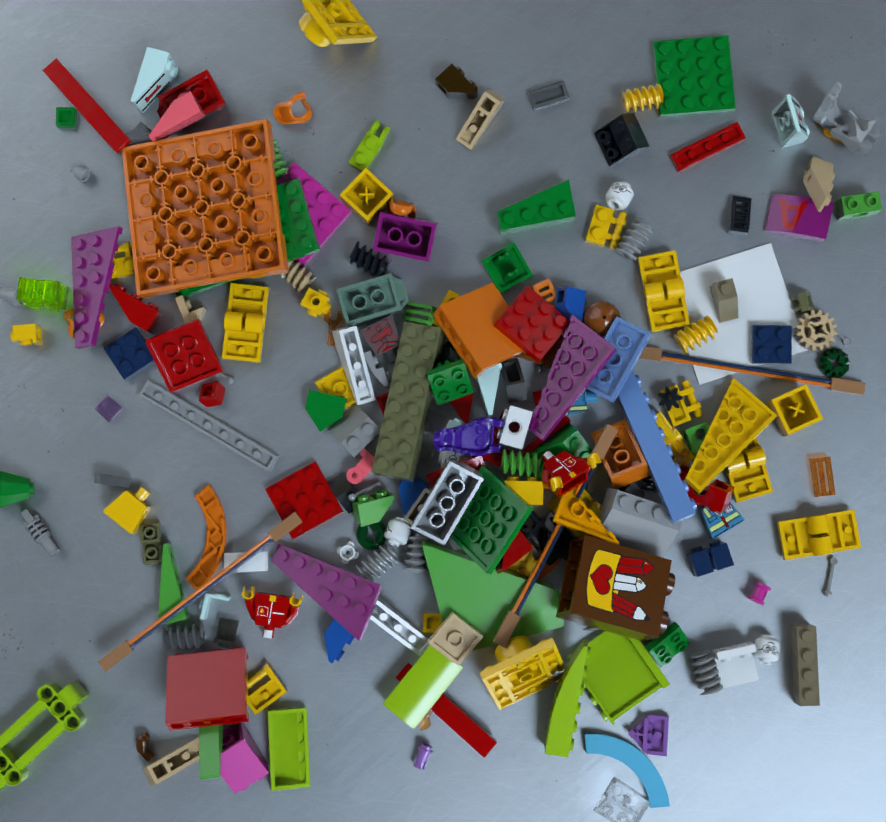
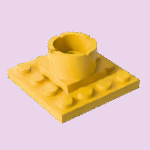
(334, 23)
(522, 670)

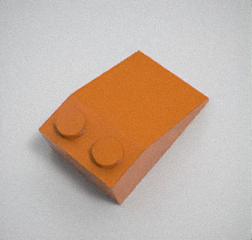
(624, 459)

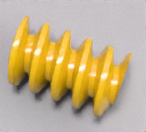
(642, 97)
(696, 333)

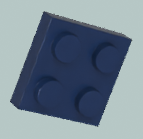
(771, 344)
(129, 353)

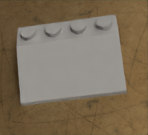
(638, 522)

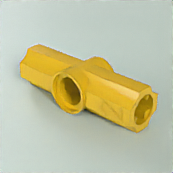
(672, 437)

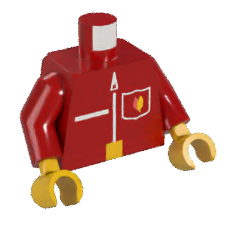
(566, 471)
(271, 609)

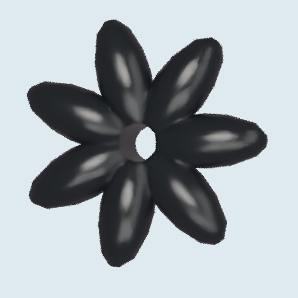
(665, 396)

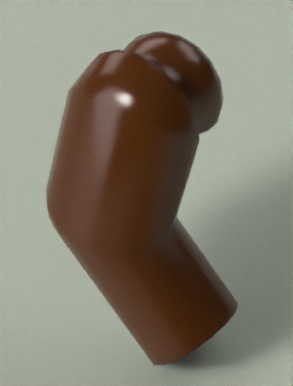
(141, 746)

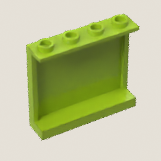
(619, 674)

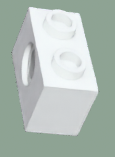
(522, 418)

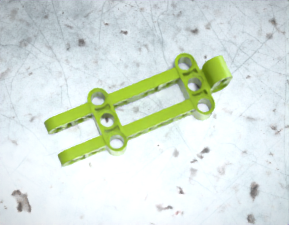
(71, 697)

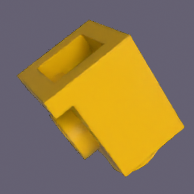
(26, 334)

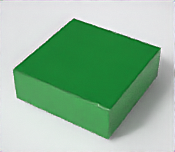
(66, 117)

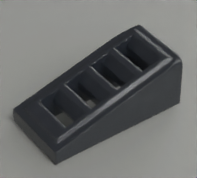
(746, 222)

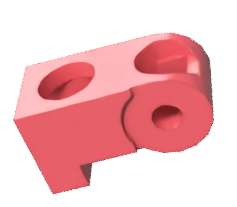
(362, 469)

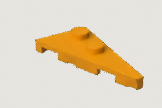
(576, 516)

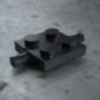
(542, 531)

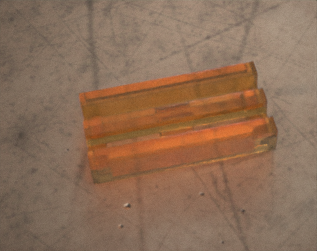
(822, 478)

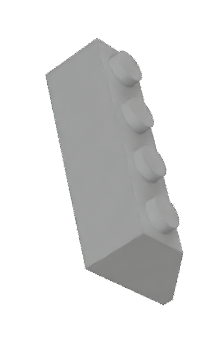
(447, 501)

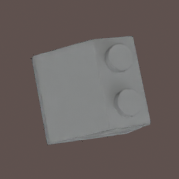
(355, 431)

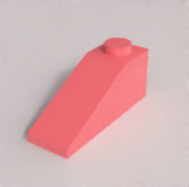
(179, 115)

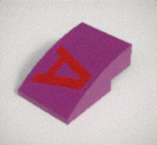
(798, 218)

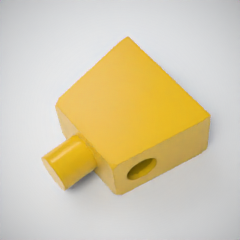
(129, 509)

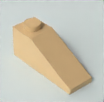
(480, 118)
(172, 762)

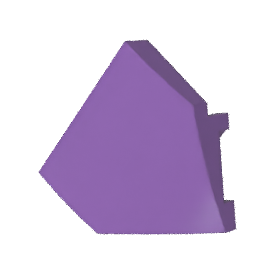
(652, 734)

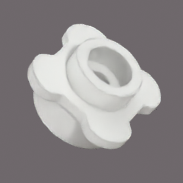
(347, 557)

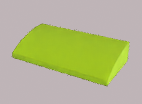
(422, 686)
(288, 748)

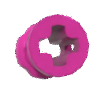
(759, 593)

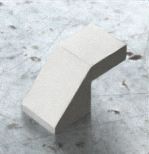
(256, 563)

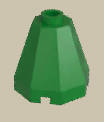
(14, 489)

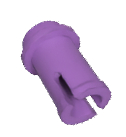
(423, 756)

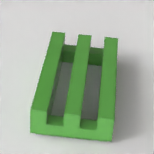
(410, 311)

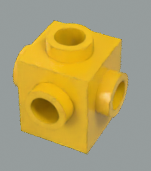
(311, 298)

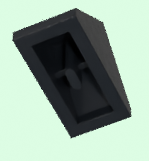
(341, 489)

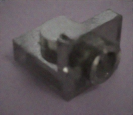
(226, 632)

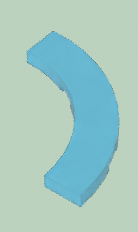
(632, 757)

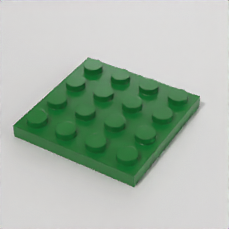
(694, 75)
(491, 521)

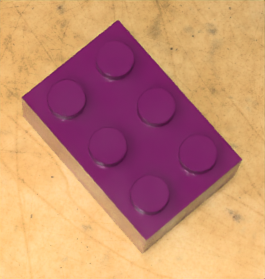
(405, 236)

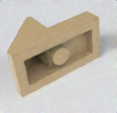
(185, 308)

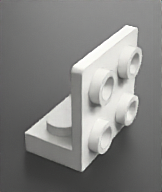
(736, 664)

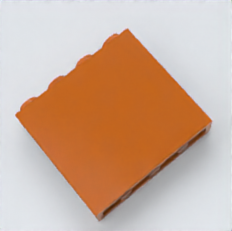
(470, 328)

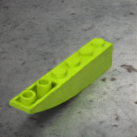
(566, 704)

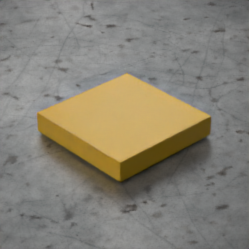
(336, 384)

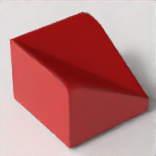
(212, 394)

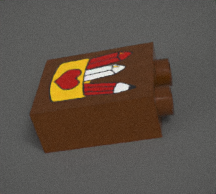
(615, 589)

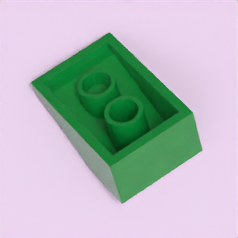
(566, 439)

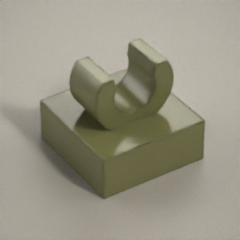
(805, 302)

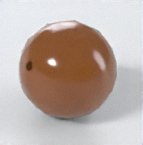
(594, 314)

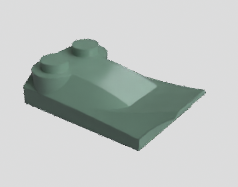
(372, 299)

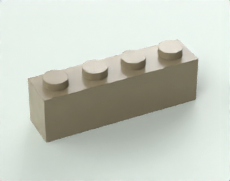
(805, 665)

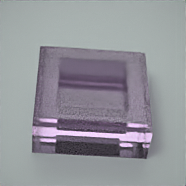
(108, 408)

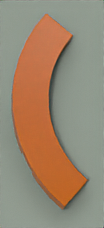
(215, 537)

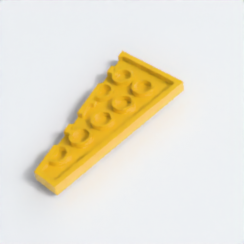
(731, 431)

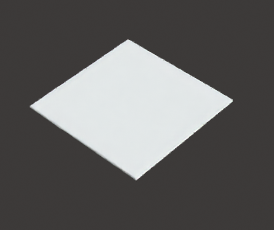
(760, 302)

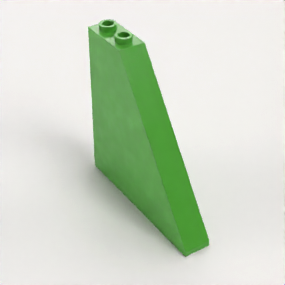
(486, 598)

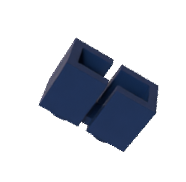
(718, 554)

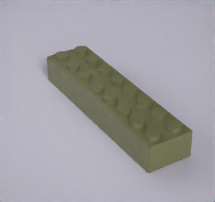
(408, 402)

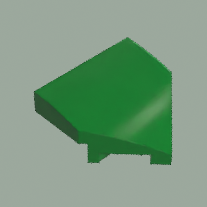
(325, 408)

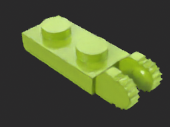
(369, 148)

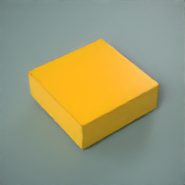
(431, 622)

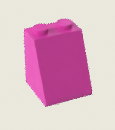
(241, 758)

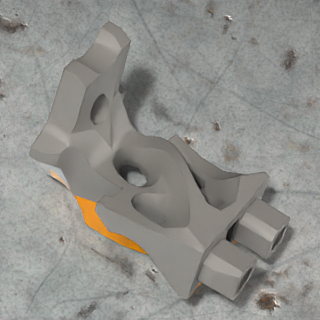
(852, 130)

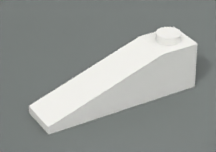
(354, 363)
(399, 627)

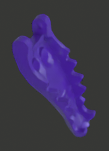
(470, 438)

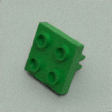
(507, 268)
(449, 381)
(667, 645)

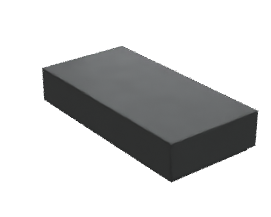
(548, 95)

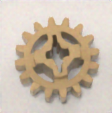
(809, 326)

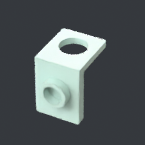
(205, 603)

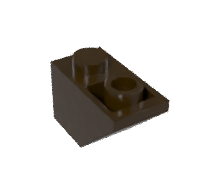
(455, 85)

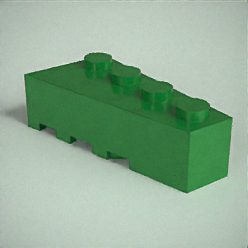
(540, 210)

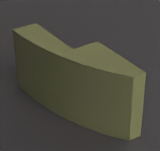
(152, 543)

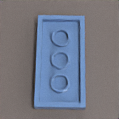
(630, 343)

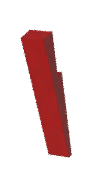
(86, 106)
(459, 721)

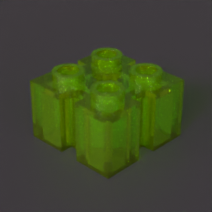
(43, 294)

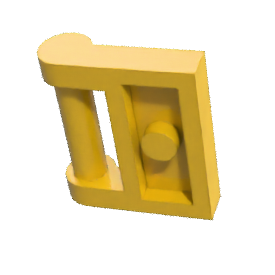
(266, 693)

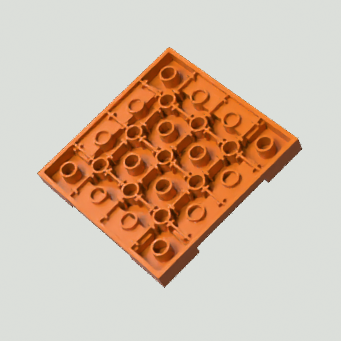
(204, 209)

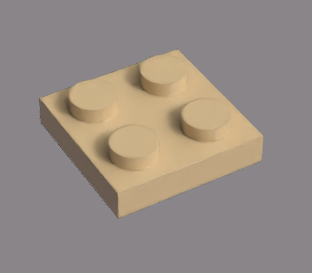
(455, 638)

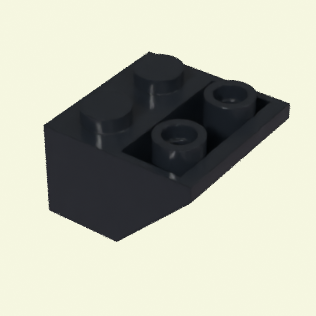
(621, 139)

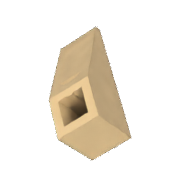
(818, 181)

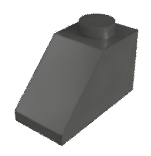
(513, 381)

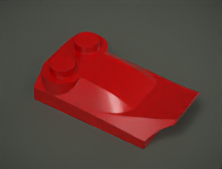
(203, 89)

